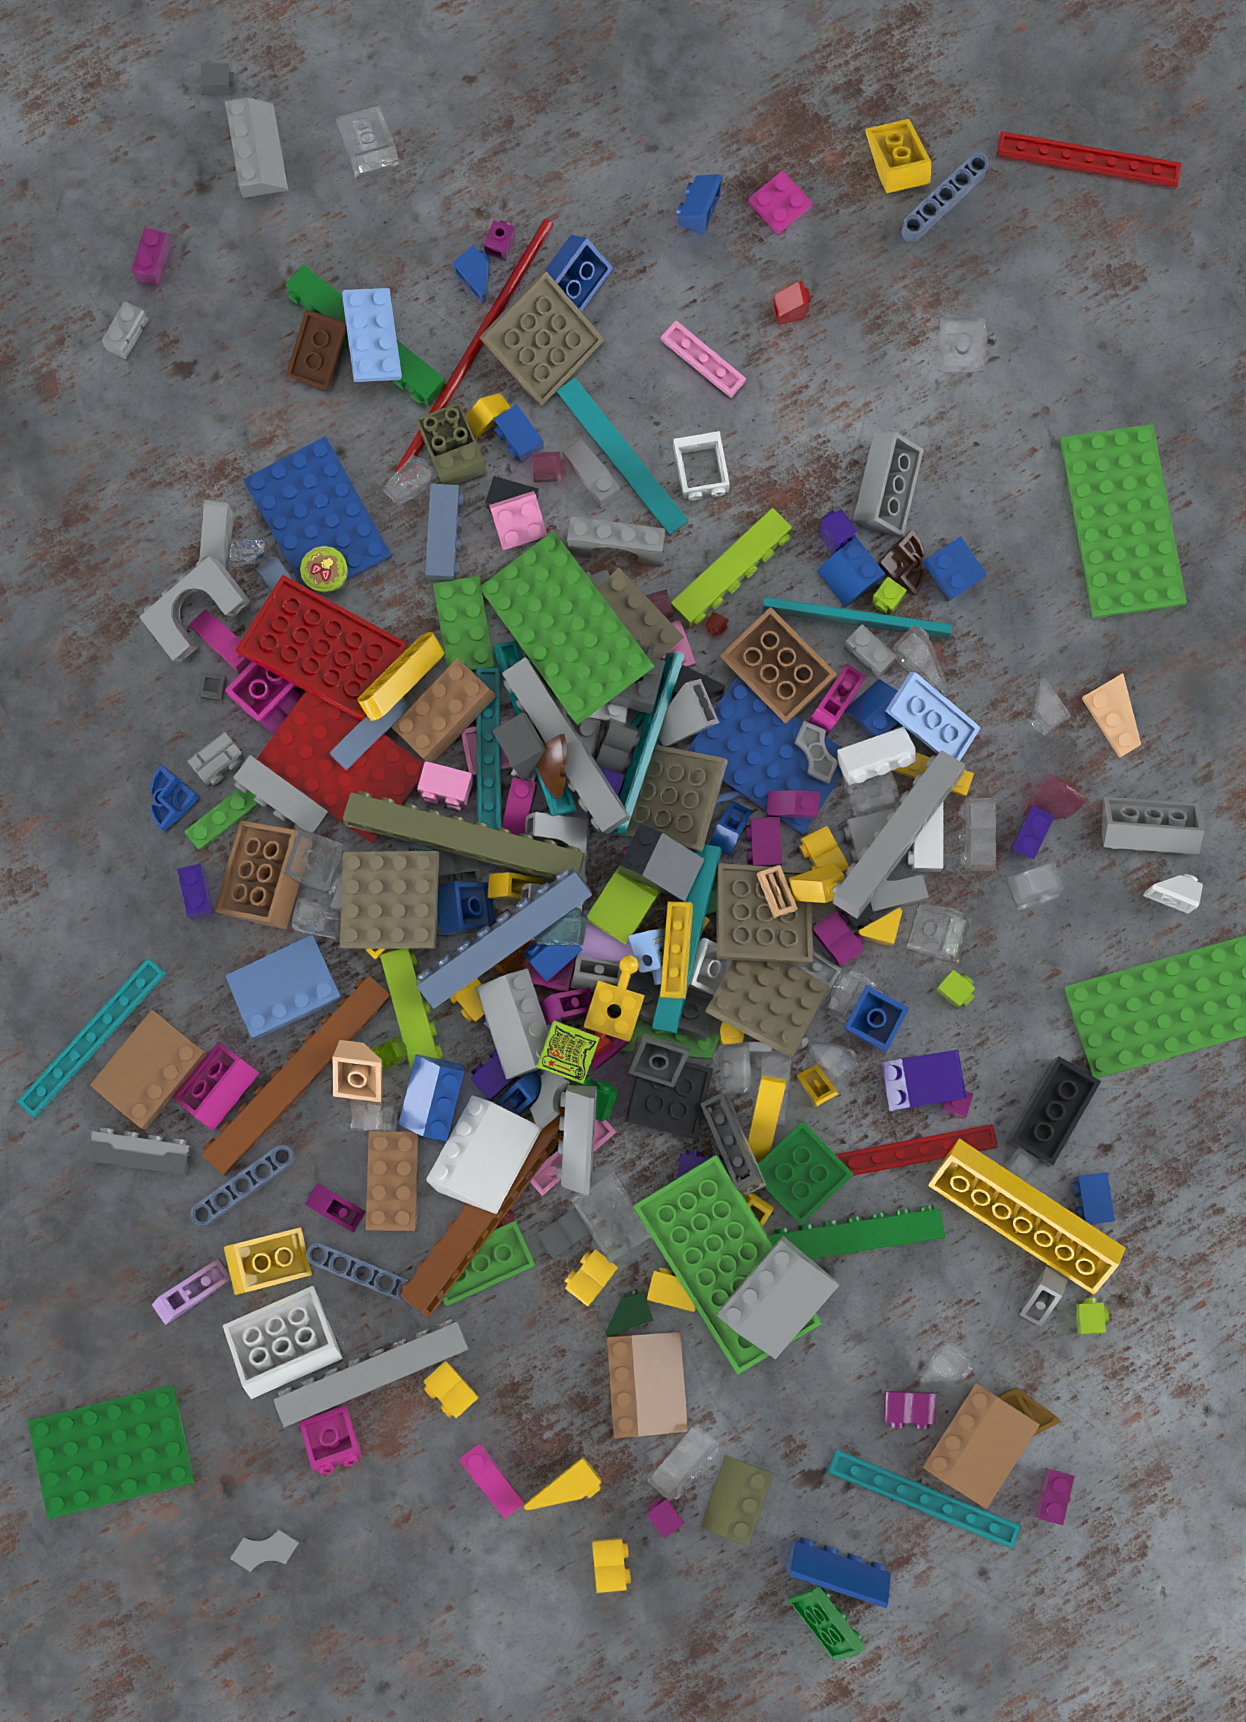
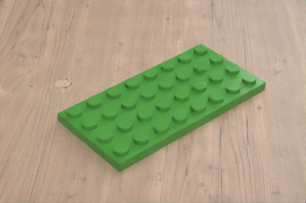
(1123, 521)
(566, 627)
(1161, 1008)
(711, 1247)

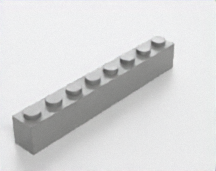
(581, 768)
(898, 834)
(370, 1374)

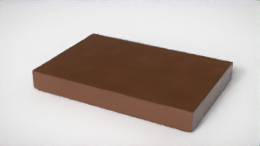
(317, 350)

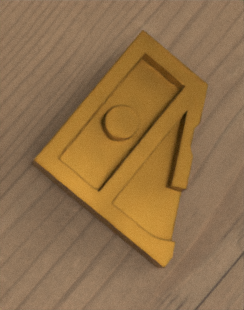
(1031, 1408)

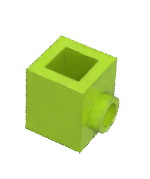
(888, 596)
(957, 989)
(1091, 1316)

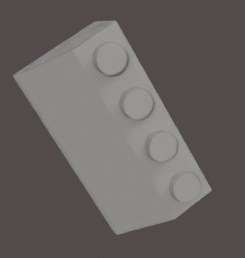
(256, 147)
(888, 484)
(1152, 825)
(514, 1022)
(578, 1138)

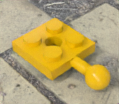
(608, 994)

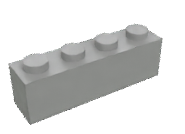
(279, 794)

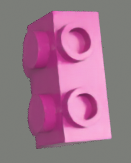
(330, 1440)

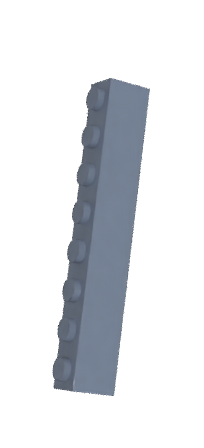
(503, 937)

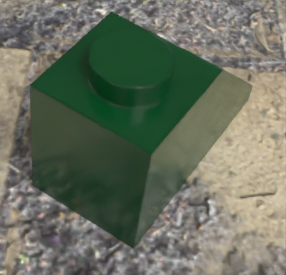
(629, 1313)

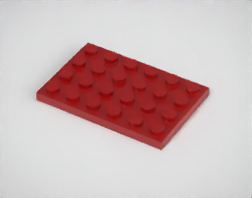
(319, 645)
(302, 758)

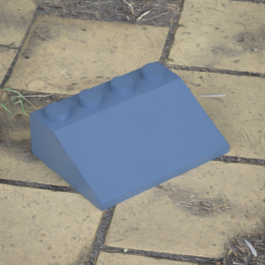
(283, 987)

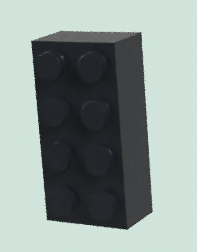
(1054, 1111)

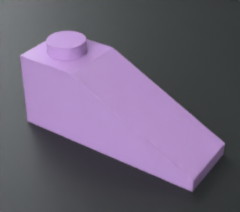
(191, 1291)

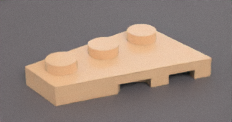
(1114, 715)

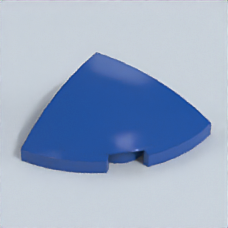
(170, 797)

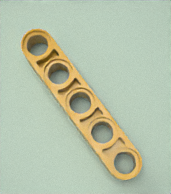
(401, 676)

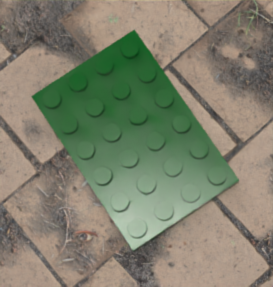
(111, 1451)

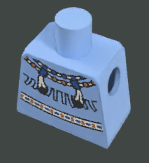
(649, 951)

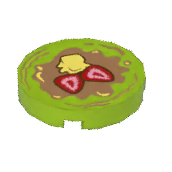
(324, 569)

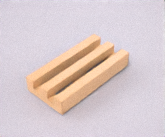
(769, 895)

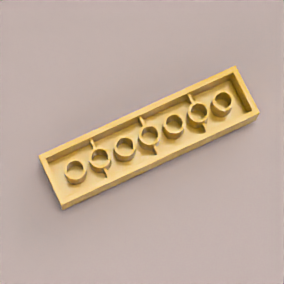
(1027, 1217)

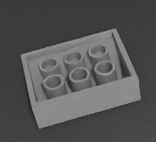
(777, 1298)

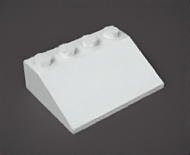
(483, 1155)
(281, 1342)

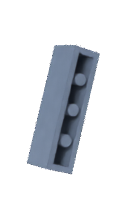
(443, 532)

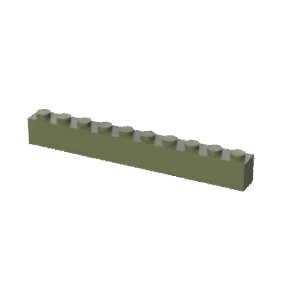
(460, 837)

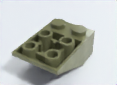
(451, 445)

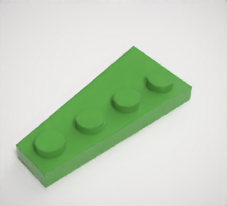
(697, 1047)

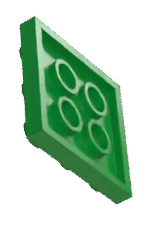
(802, 1172)
(827, 1623)

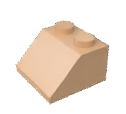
(357, 1072)

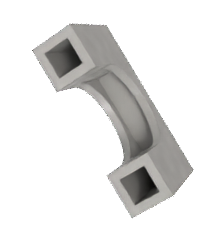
(641, 540)
(164, 615)
(562, 830)
(892, 893)

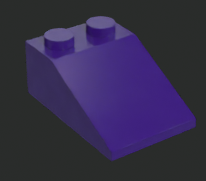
(923, 1080)

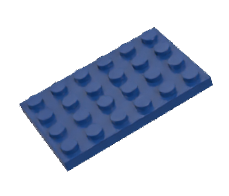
(315, 505)
(761, 751)

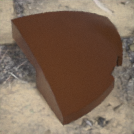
(904, 563)
(552, 765)

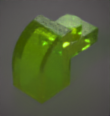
(391, 1053)

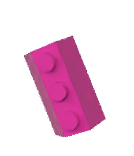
(258, 690)
(216, 1085)

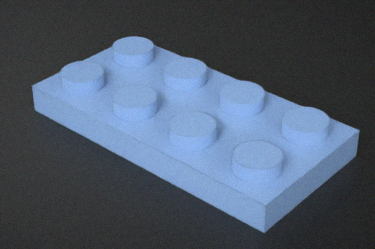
(371, 335)
(932, 717)

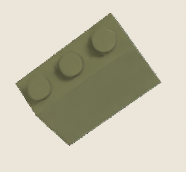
(737, 1500)

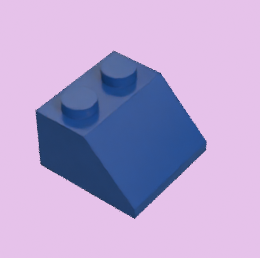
(700, 202)
(954, 568)
(851, 572)
(870, 707)
(464, 907)
(876, 1019)

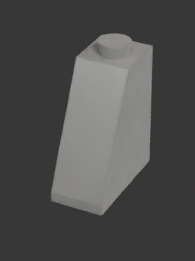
(216, 530)
(687, 714)

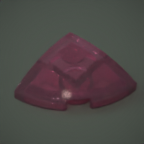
(1056, 798)

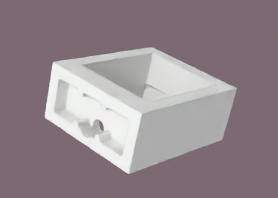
(699, 443)

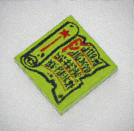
(568, 1052)

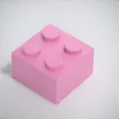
(445, 786)

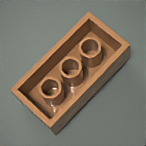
(444, 711)
(392, 1181)

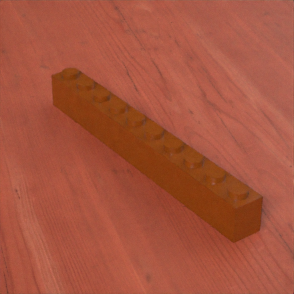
(296, 1076)
(471, 1230)

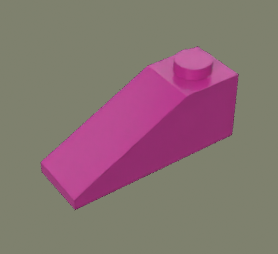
(219, 639)
(837, 698)
(519, 805)
(491, 1480)

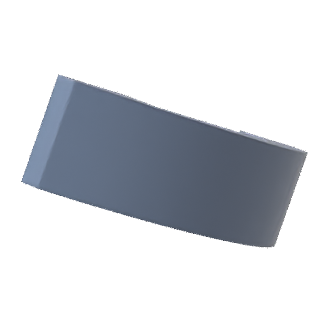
(366, 734)

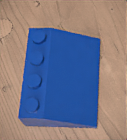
(839, 1573)

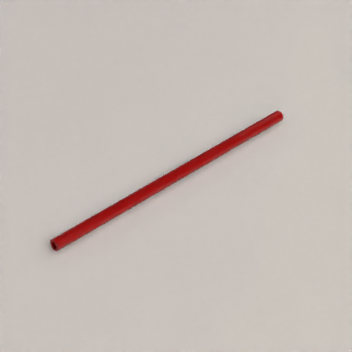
(476, 343)

